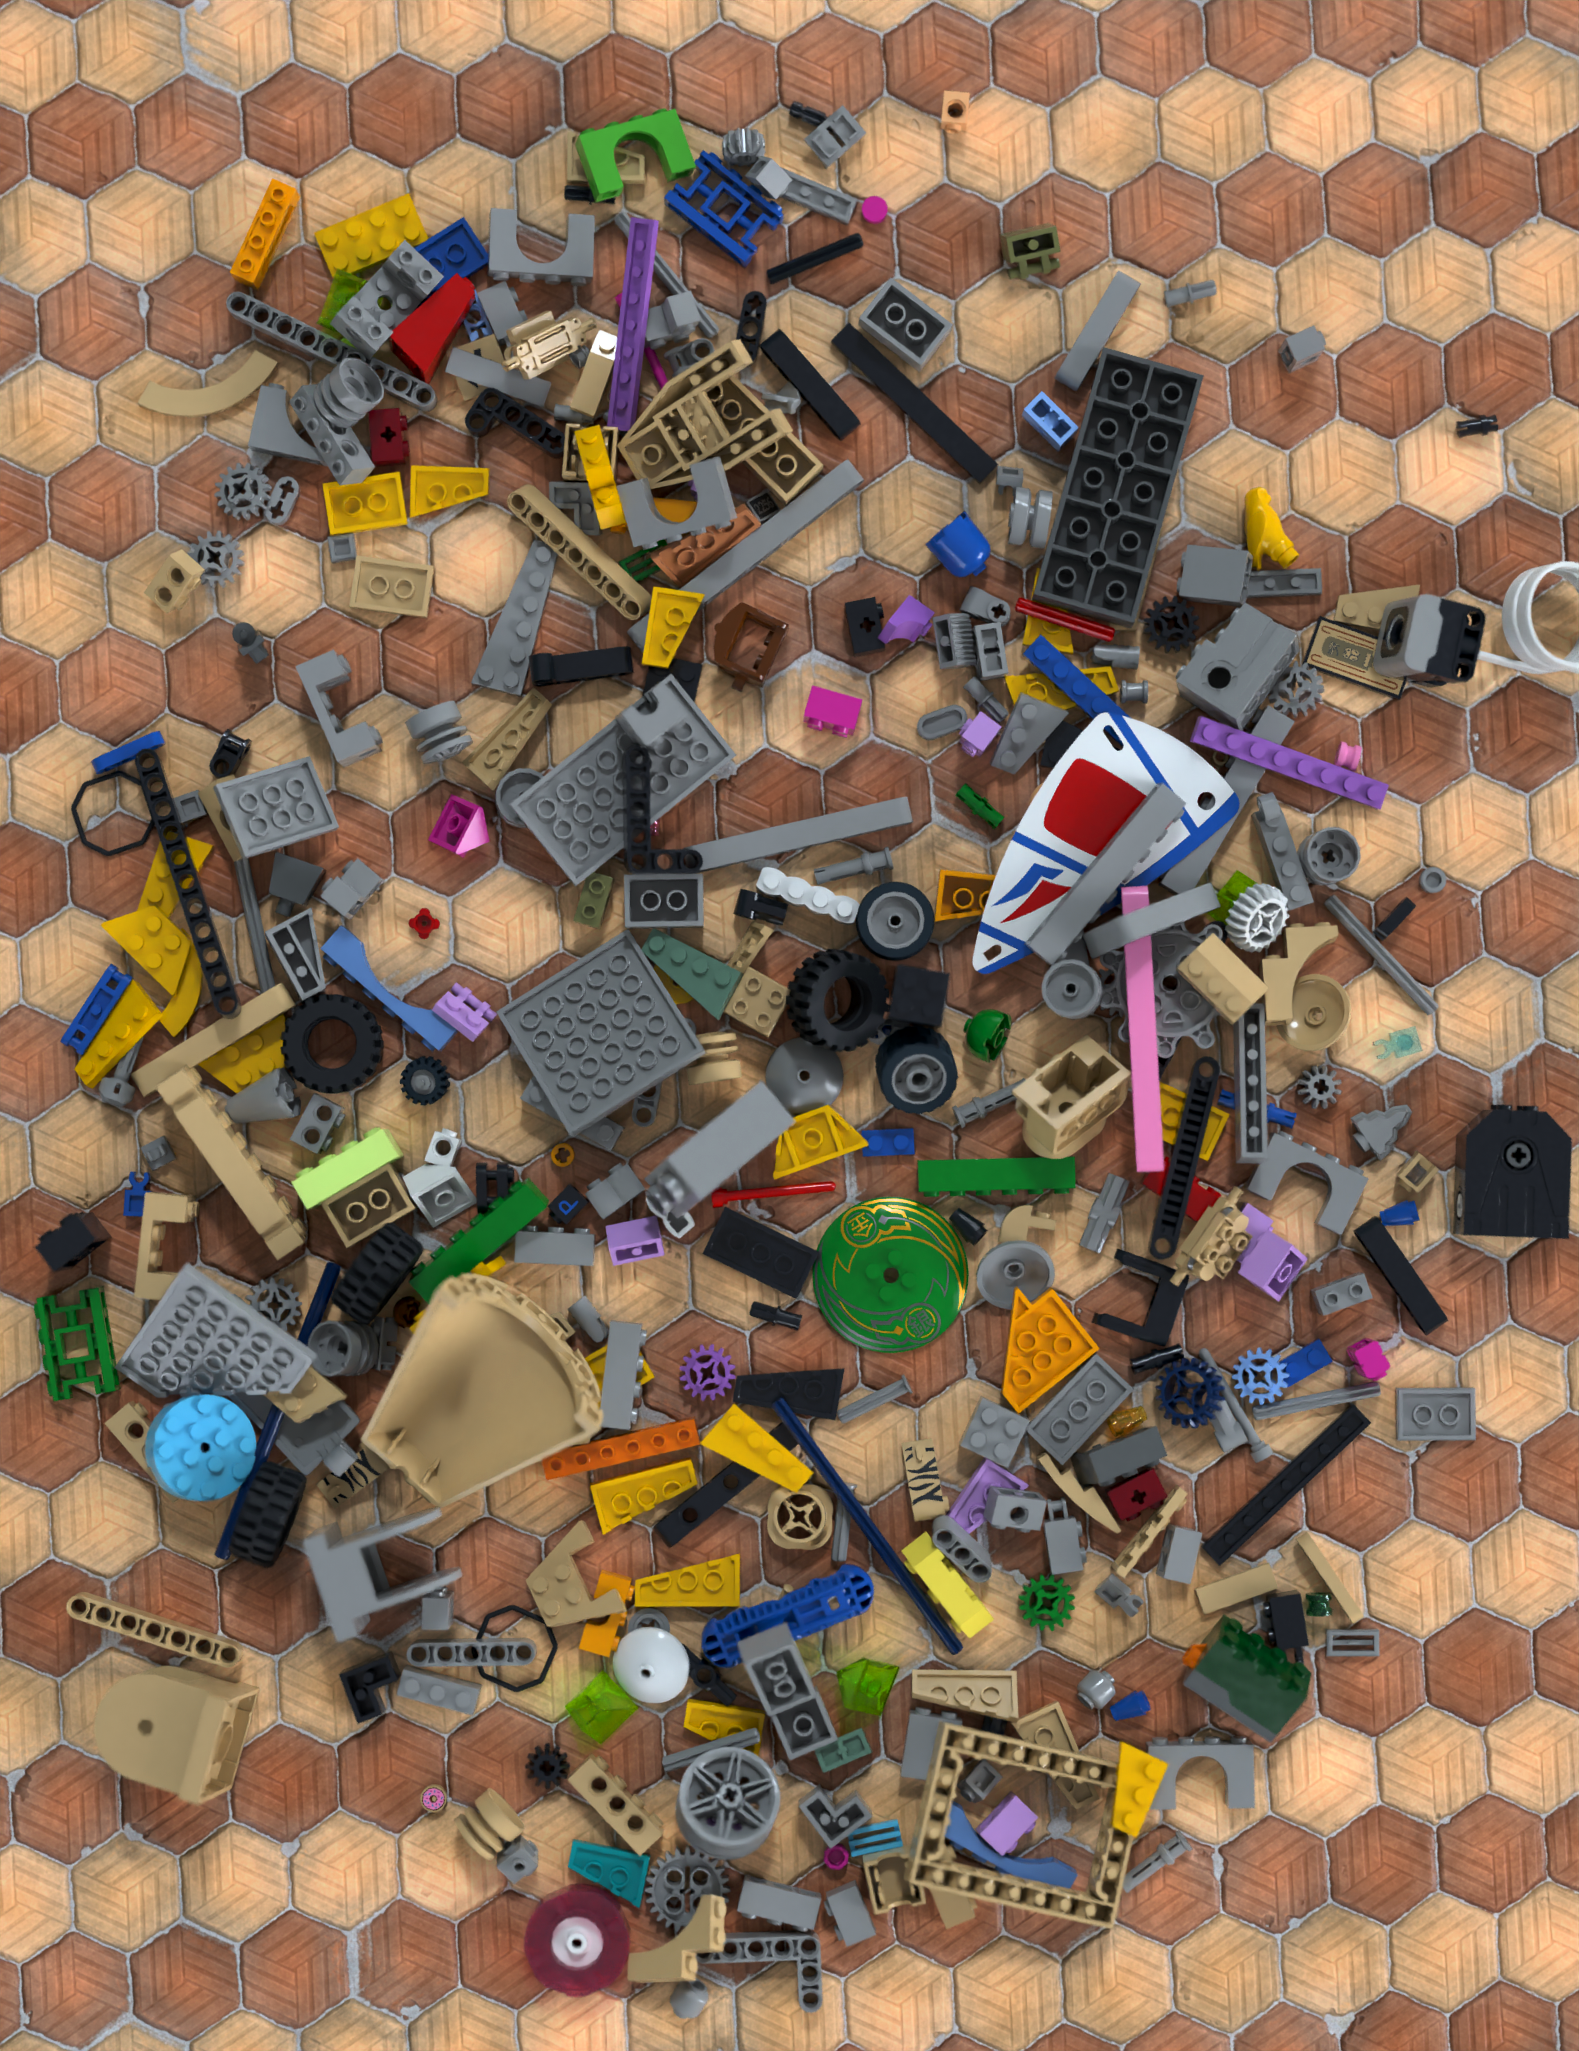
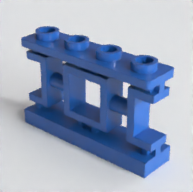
(712, 223)

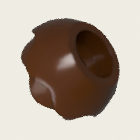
(405, 1311)

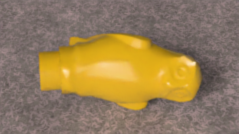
(1265, 531)

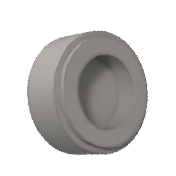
(1432, 880)

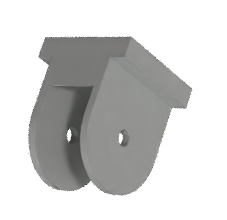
(353, 1575)

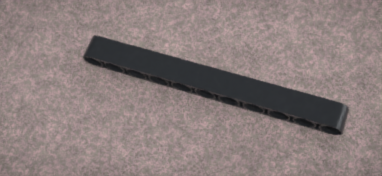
(180, 873)

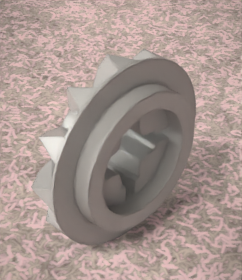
(646, 1616)

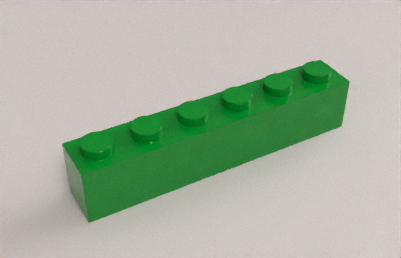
(995, 1174)
(479, 1239)

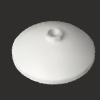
(661, 1655)

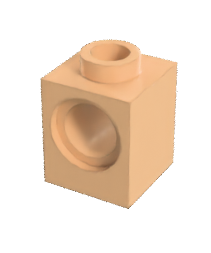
(957, 101)

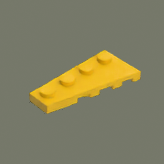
(160, 884)
(632, 1493)
(700, 1585)

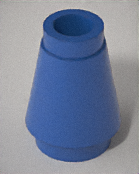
(1400, 1214)
(1131, 1706)

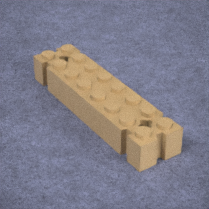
(232, 1161)

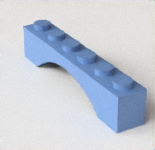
(351, 956)
(1044, 1870)

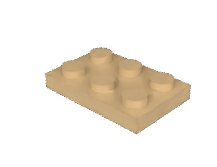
(391, 586)

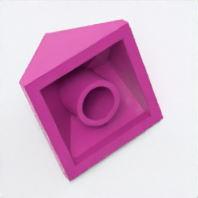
(460, 827)

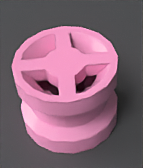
(1347, 756)

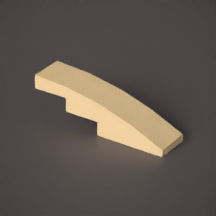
(1085, 1498)

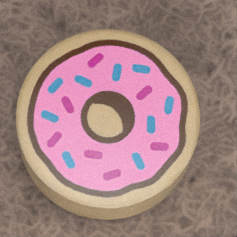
(433, 1798)

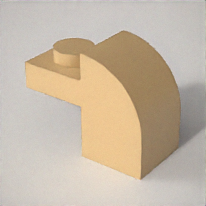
(1017, 1221)

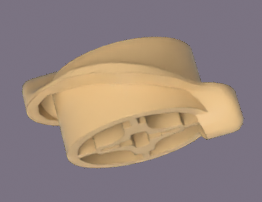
(779, 1535)

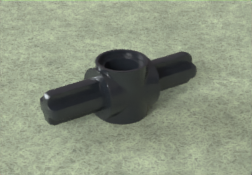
(715, 1684)

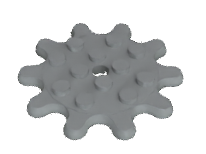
(1176, 1011)

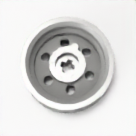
(722, 1840)

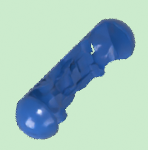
(803, 1610)

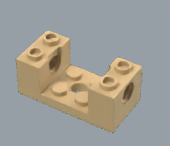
(158, 1208)

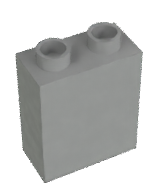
(717, 1151)

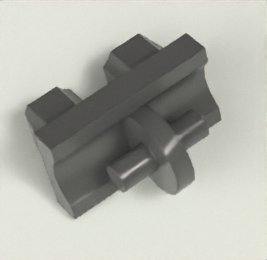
(249, 641)

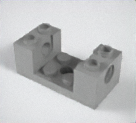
(404, 281)
(320, 676)

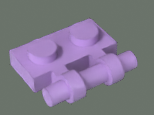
(460, 1015)

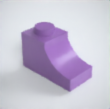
(908, 621)

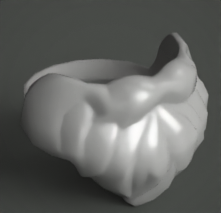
(786, 399)

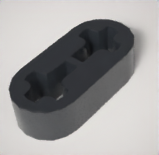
(1394, 918)

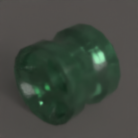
(1319, 1604)

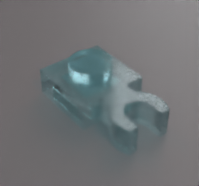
(1402, 1043)

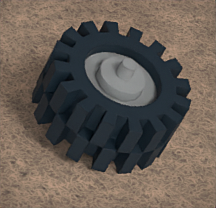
(425, 1080)

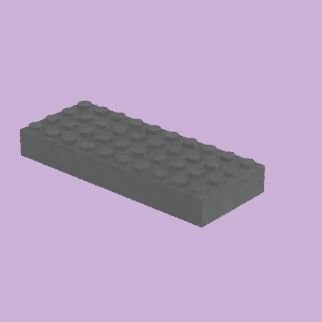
(1117, 488)

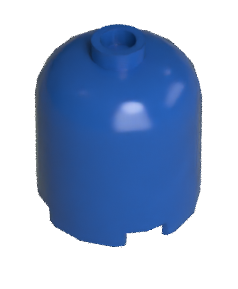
(961, 547)

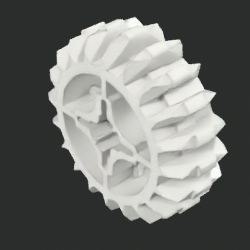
(1257, 917)

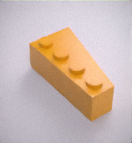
(961, 894)

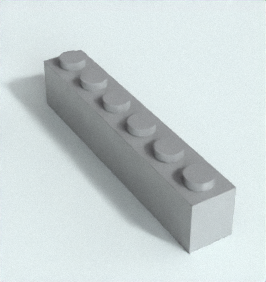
(1250, 1086)

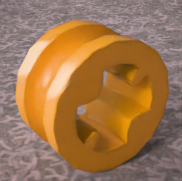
(570, 1158)

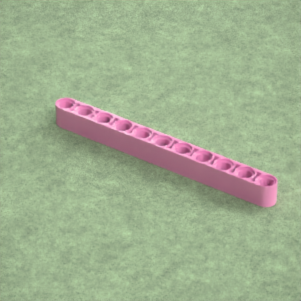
(1142, 1040)

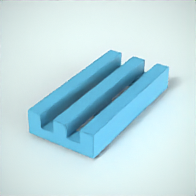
(877, 1847)

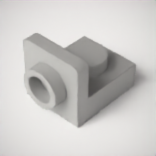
(979, 1782)

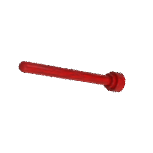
(722, 1196)

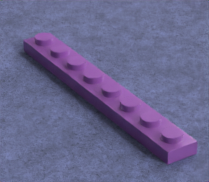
(632, 323)
(1289, 762)

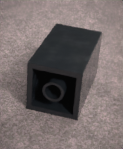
(918, 996)

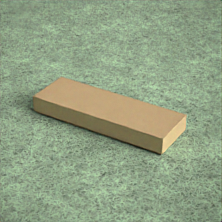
(1236, 1588)

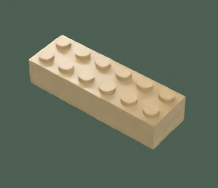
(783, 466)

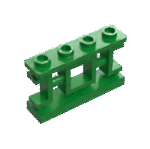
(99, 1340)

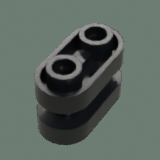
(503, 1175)

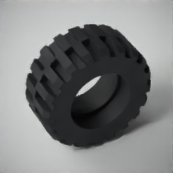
(866, 1002)
(297, 1034)
(377, 1273)
(267, 1514)

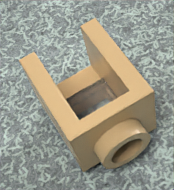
(1416, 1173)

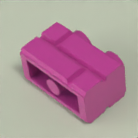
(1368, 1359)

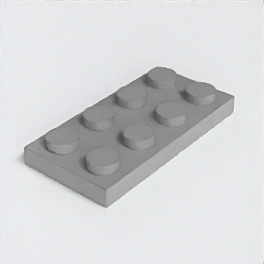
(1078, 1409)

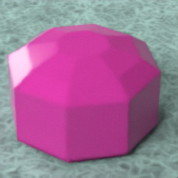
(836, 1857)

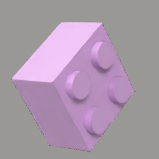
(1272, 1265)

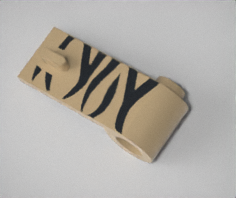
(356, 1477)
(924, 1480)

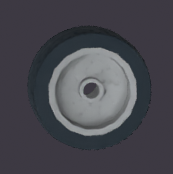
(893, 941)

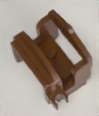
(727, 635)

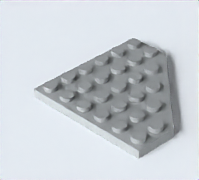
(211, 1343)

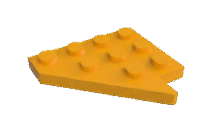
(1041, 1347)

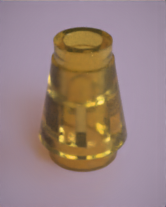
(1126, 1420)

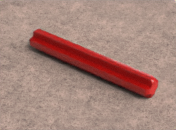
(1064, 619)

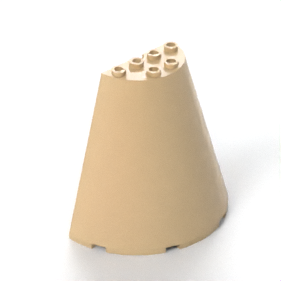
(481, 1392)

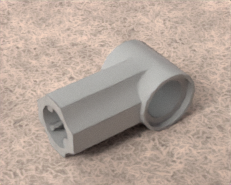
(1227, 1430)

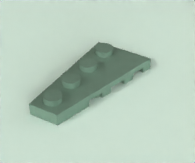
(698, 974)

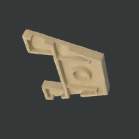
(560, 1587)

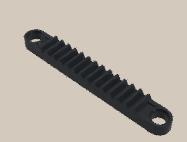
(1183, 1158)

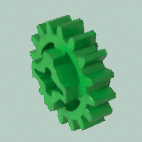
(1057, 1595)

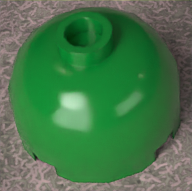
(986, 1033)

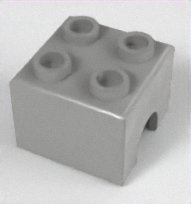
(664, 716)

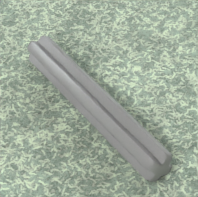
(686, 1757)

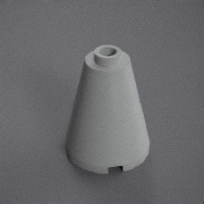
(265, 1099)

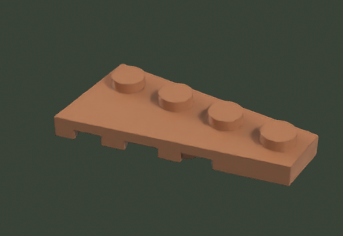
(693, 554)

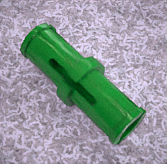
(979, 806)

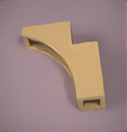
(1280, 973)
(678, 1957)

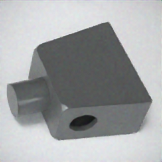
(293, 882)

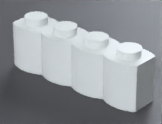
(800, 893)

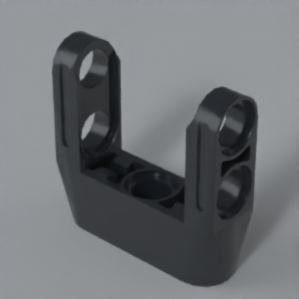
(1162, 1308)

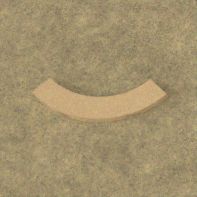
(213, 398)

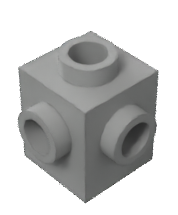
(518, 1859)

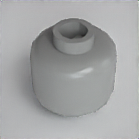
(1096, 1689)
(689, 1998)

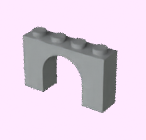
(508, 261)
(649, 526)
(1343, 1183)
(1234, 1756)

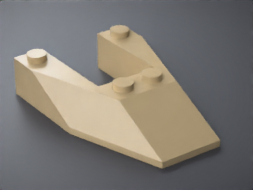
(686, 429)

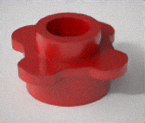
(416, 923)

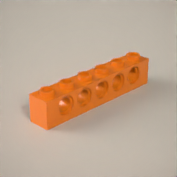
(622, 1448)

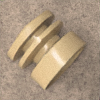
(715, 1064)
(485, 1827)

